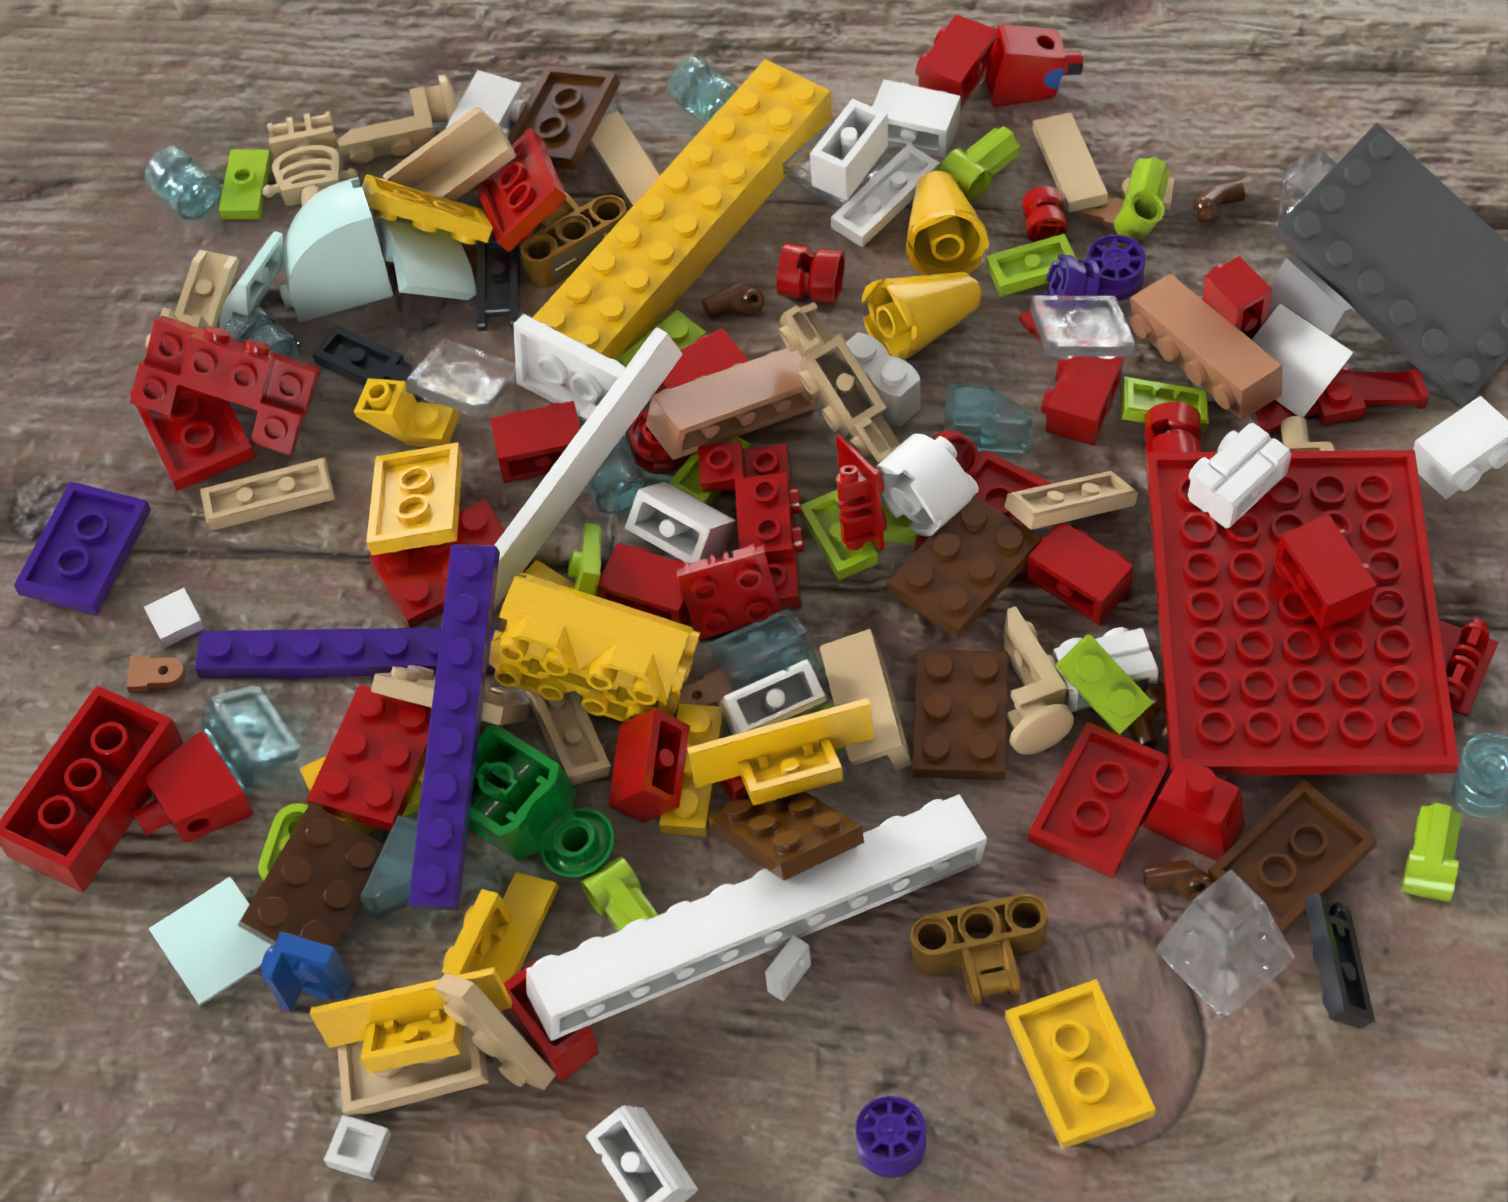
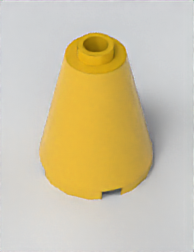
(944, 228)
(918, 309)

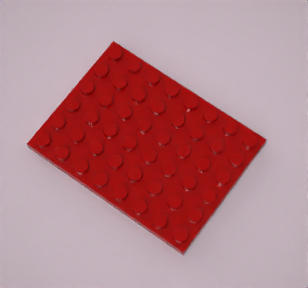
(1245, 661)

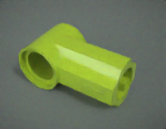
(979, 163)
(1143, 199)
(1432, 862)
(617, 894)

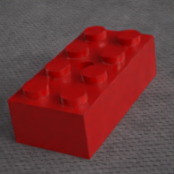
(87, 788)

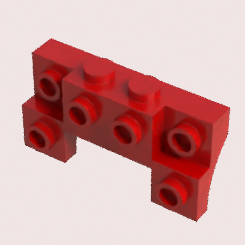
(228, 370)
(764, 506)

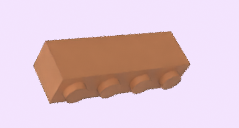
(1206, 346)
(729, 403)

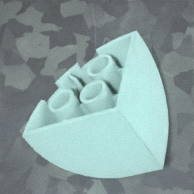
(333, 254)

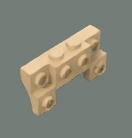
(839, 382)

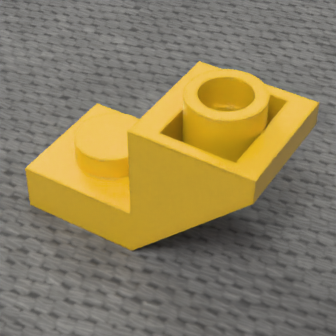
(398, 414)

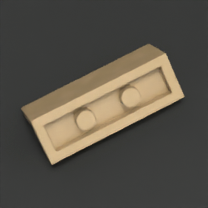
(456, 157)
(859, 672)

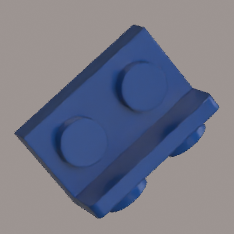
(304, 965)

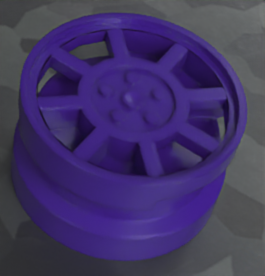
(1119, 267)
(1072, 277)
(891, 1138)

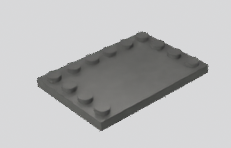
(1408, 262)

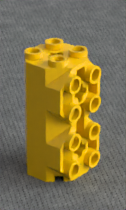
(605, 651)

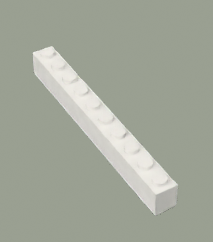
(750, 918)

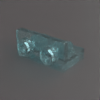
(763, 649)
(248, 733)

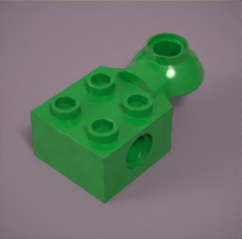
(526, 807)

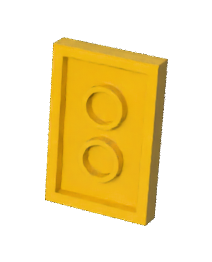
(426, 210)
(415, 499)
(1079, 1064)

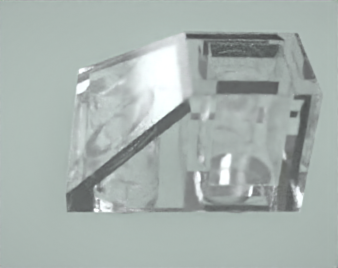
(1226, 945)

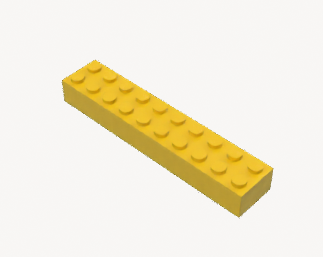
(688, 213)

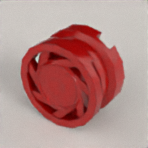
(649, 448)

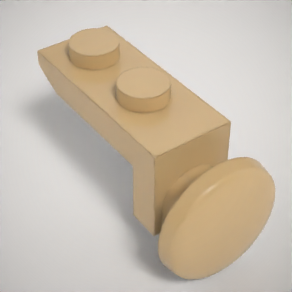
(404, 134)
(204, 290)
(1040, 710)

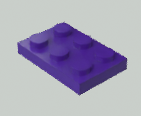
(82, 548)

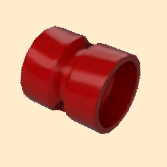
(810, 273)
(1172, 428)

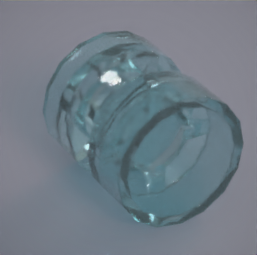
(699, 88)
(182, 182)
(263, 328)
(616, 481)
(1482, 776)

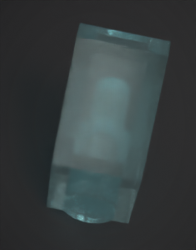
(988, 418)
(391, 876)

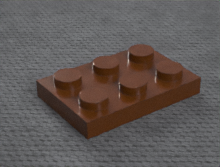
(566, 111)
(963, 566)
(960, 714)
(786, 832)
(1296, 852)
(314, 881)

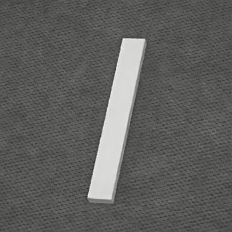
(584, 457)

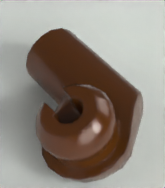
(1217, 195)
(736, 298)
(1141, 729)
(1179, 875)

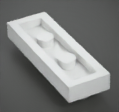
(883, 196)

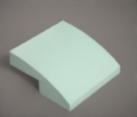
(427, 261)
(255, 280)
(208, 944)

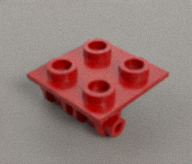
(859, 498)
(729, 591)
(1466, 661)

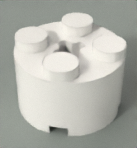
(925, 483)

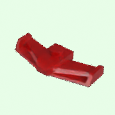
(1348, 396)

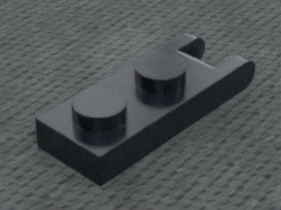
(497, 283)
(1339, 962)

